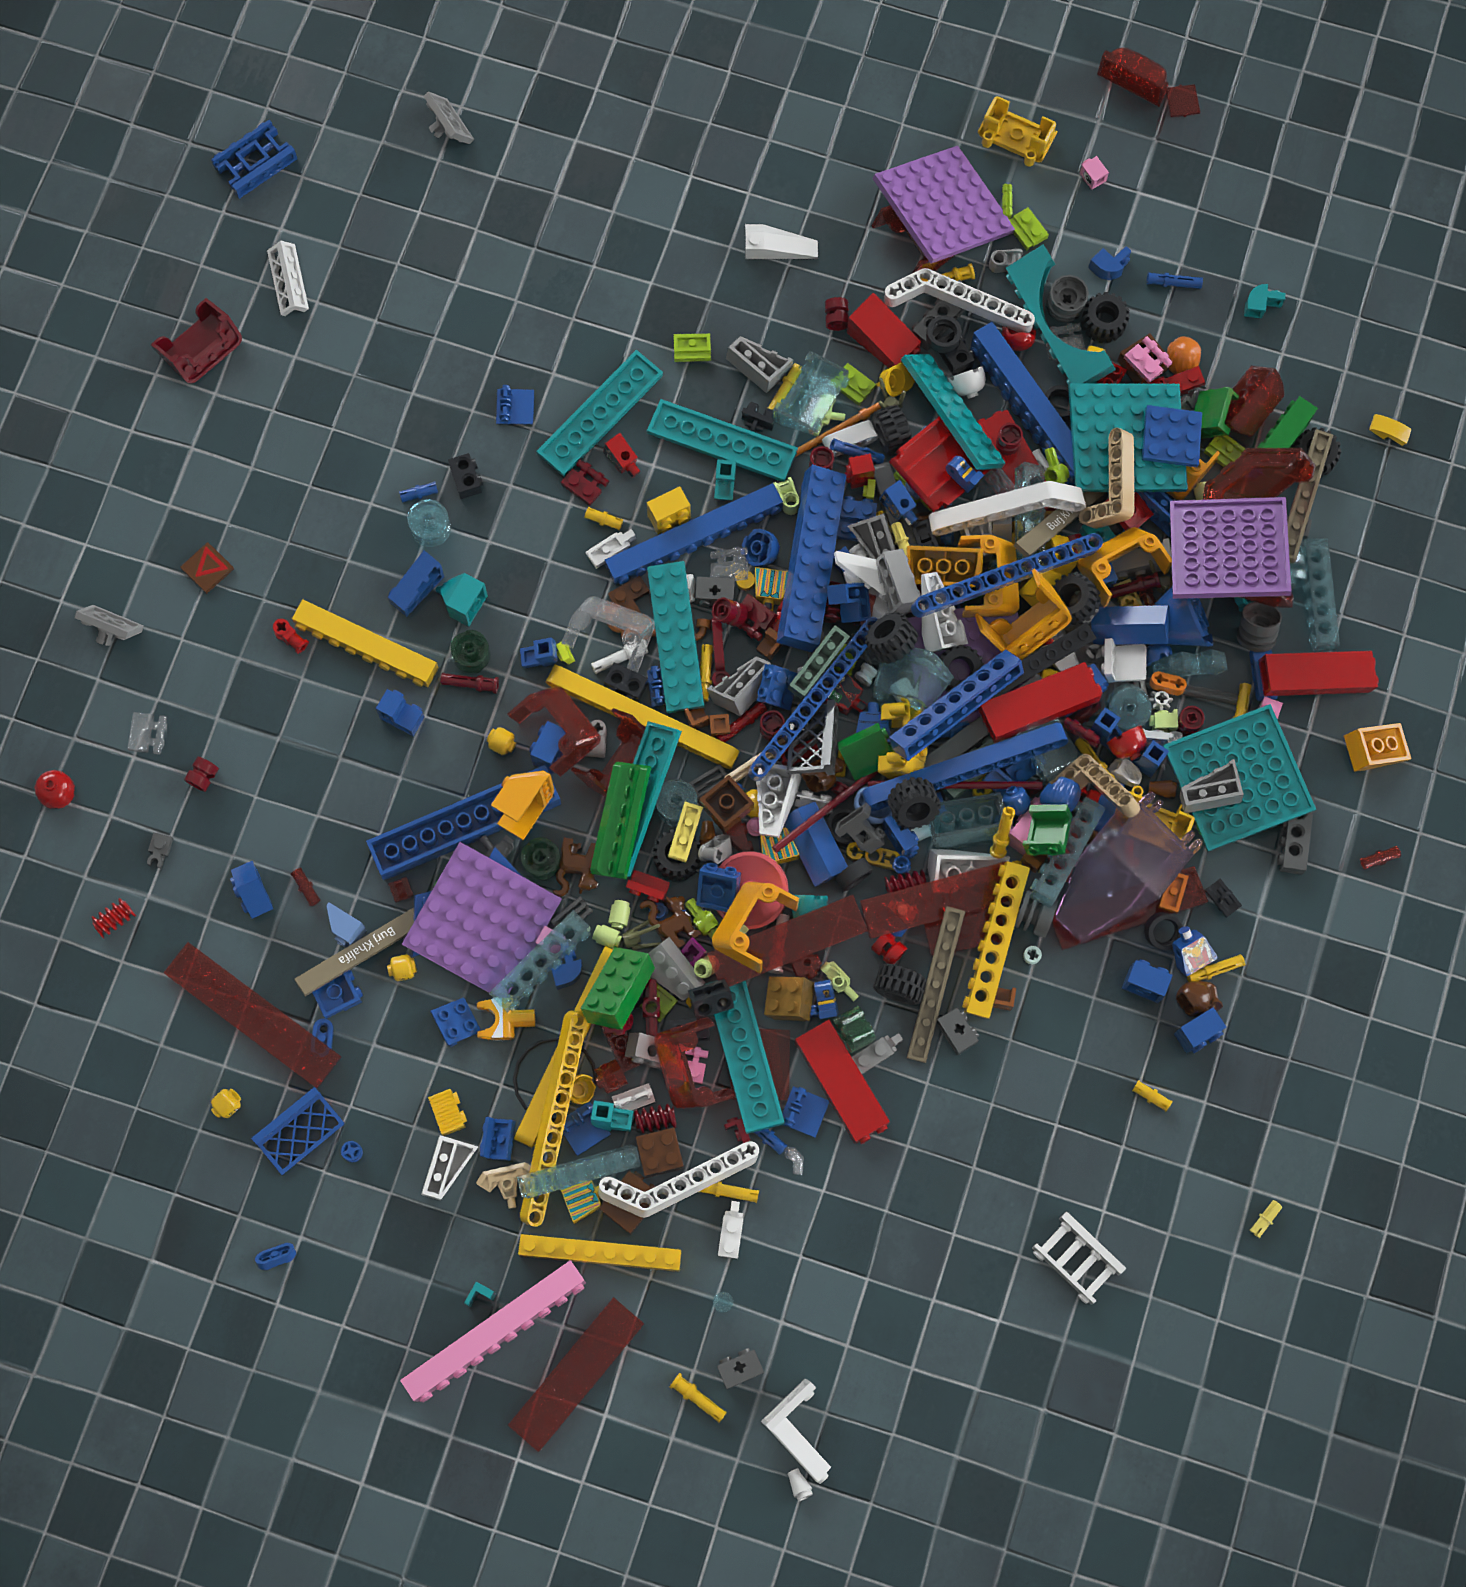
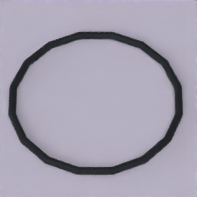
(532, 1047)

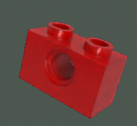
(859, 470)

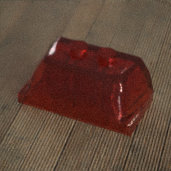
(1135, 74)
(1258, 394)

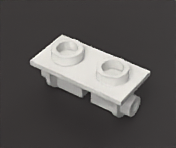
(807, 797)
(634, 1098)

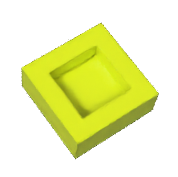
(869, 489)
(564, 653)

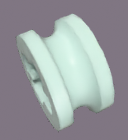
(1037, 952)

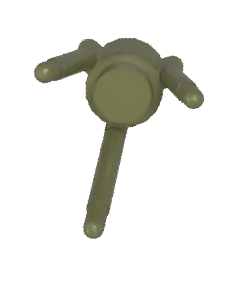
(890, 400)
(1166, 581)
(632, 936)

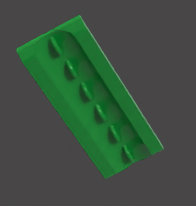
(620, 820)

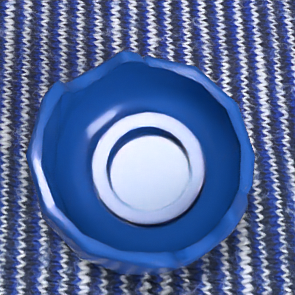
(1157, 651)

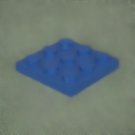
(1172, 436)

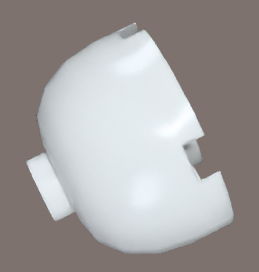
(969, 382)

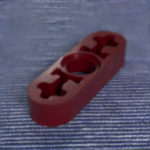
(718, 645)

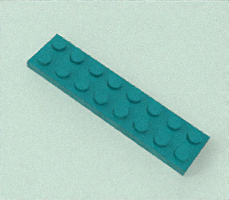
(953, 411)
(600, 413)
(722, 440)
(675, 637)
(655, 751)
(748, 1063)

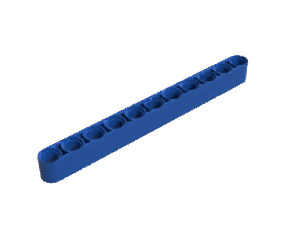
(1000, 580)
(810, 705)
(975, 762)

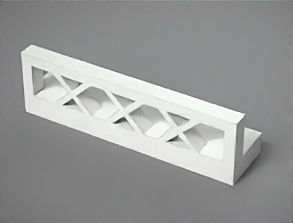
(291, 275)

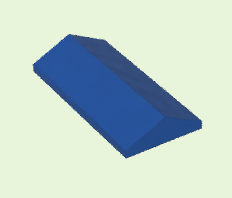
(1131, 625)
(816, 846)

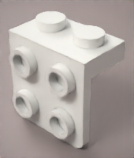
(1123, 662)

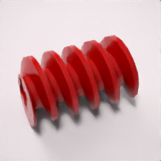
(112, 917)

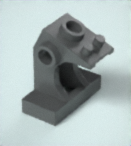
(857, 822)

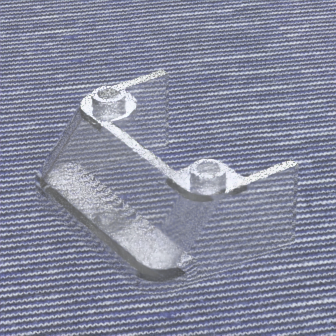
(637, 626)

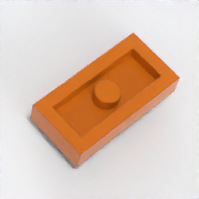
(1173, 895)

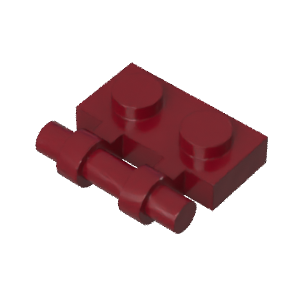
(580, 486)
(759, 614)
(1078, 730)

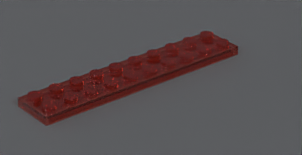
(252, 1015)

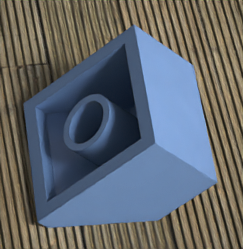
(344, 927)

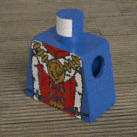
(1192, 951)

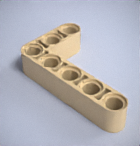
(1121, 484)
(1087, 770)

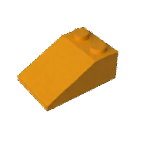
(1377, 746)

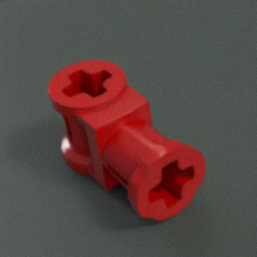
(289, 636)

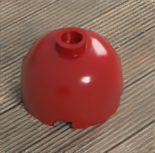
(1129, 744)
(54, 789)

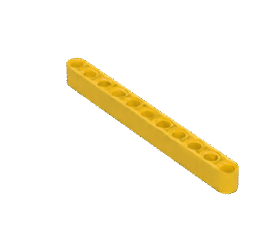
(606, 700)
(551, 1106)
(530, 1123)

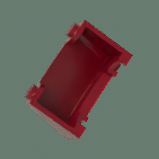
(201, 344)

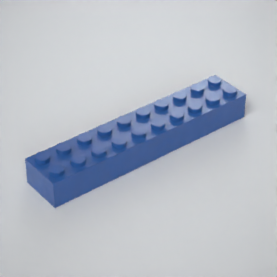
(1023, 394)
(811, 558)
(440, 832)

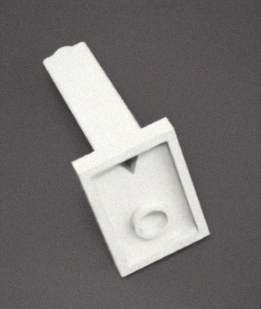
(791, 1437)

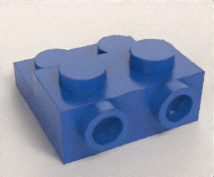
(852, 512)
(774, 687)
(903, 841)
(717, 887)
(338, 995)

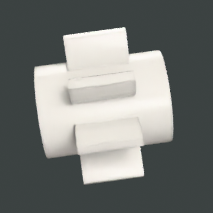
(1163, 697)

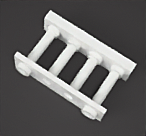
(1083, 1238)

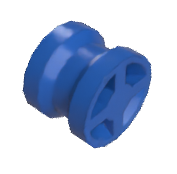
(350, 1148)

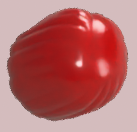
(1018, 340)

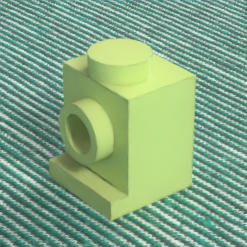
(1164, 721)

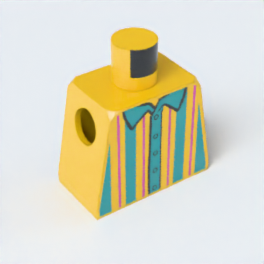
(770, 586)
(787, 854)
(581, 1200)

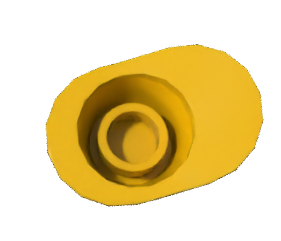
(896, 379)

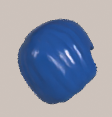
(1061, 792)

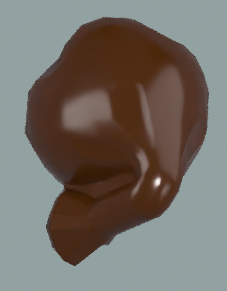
(820, 780)
(1198, 997)

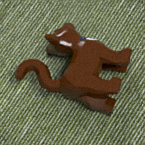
(575, 864)
(673, 925)

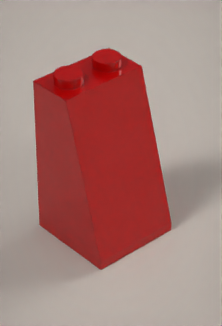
(882, 332)

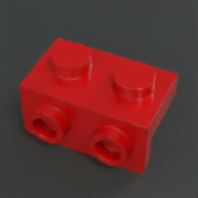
(647, 884)

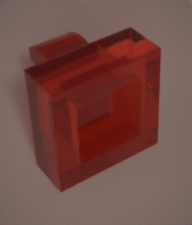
(401, 889)

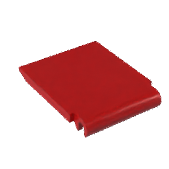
(924, 461)

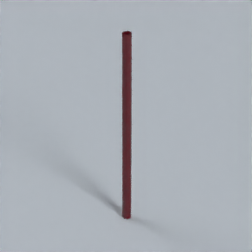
(985, 784)
(823, 811)

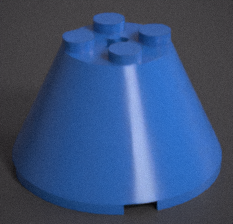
(1186, 621)

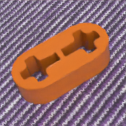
(1168, 683)

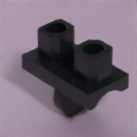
(756, 420)
(1223, 898)

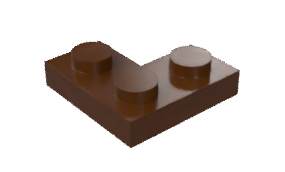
(628, 593)

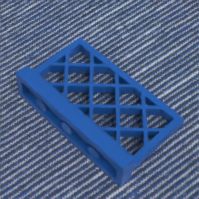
(290, 1115)

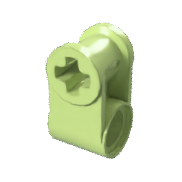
(788, 494)

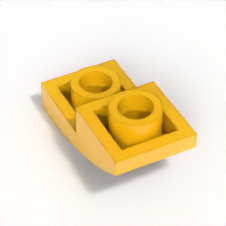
(1388, 427)

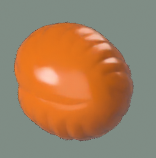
(1184, 354)

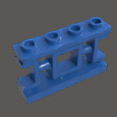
(260, 170)

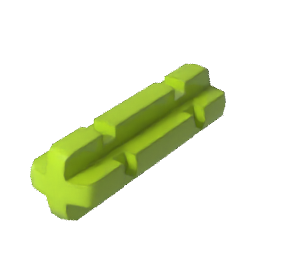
(1007, 200)

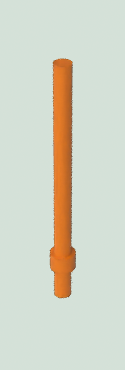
(863, 414)

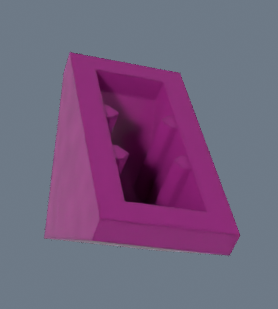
(693, 951)

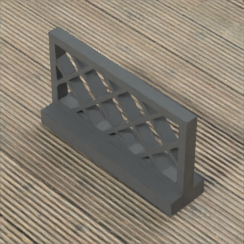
(829, 742)

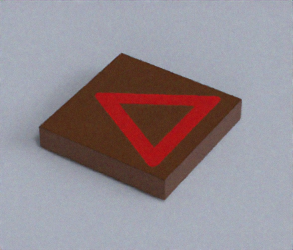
(207, 567)

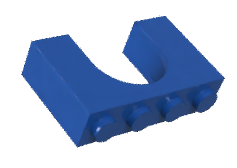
(1107, 728)

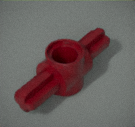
(651, 997)

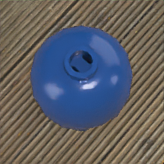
(761, 547)

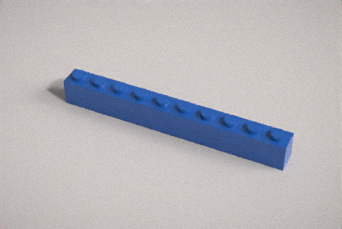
(694, 534)

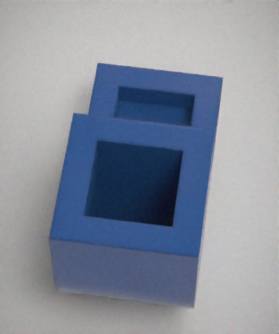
(1107, 266)
(542, 653)
(567, 973)

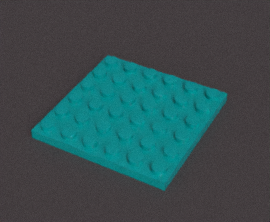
(1102, 407)
(1265, 767)

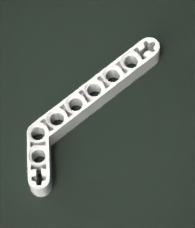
(897, 294)
(1007, 505)
(685, 1180)

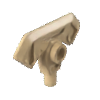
(505, 1179)

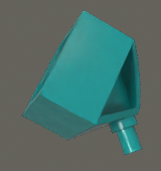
(463, 597)

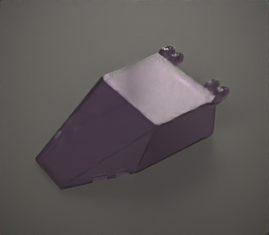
(1123, 871)

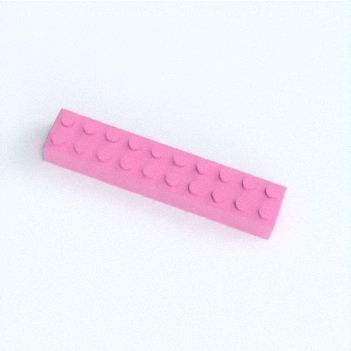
(492, 1332)

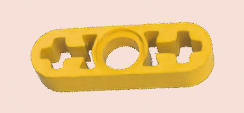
(880, 851)

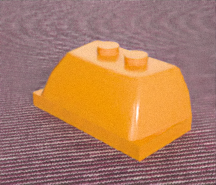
(950, 563)

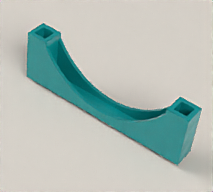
(1029, 277)

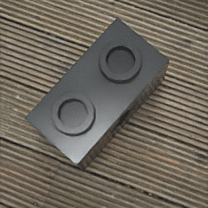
(706, 586)
(957, 1041)
(732, 1378)

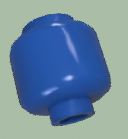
(1017, 799)

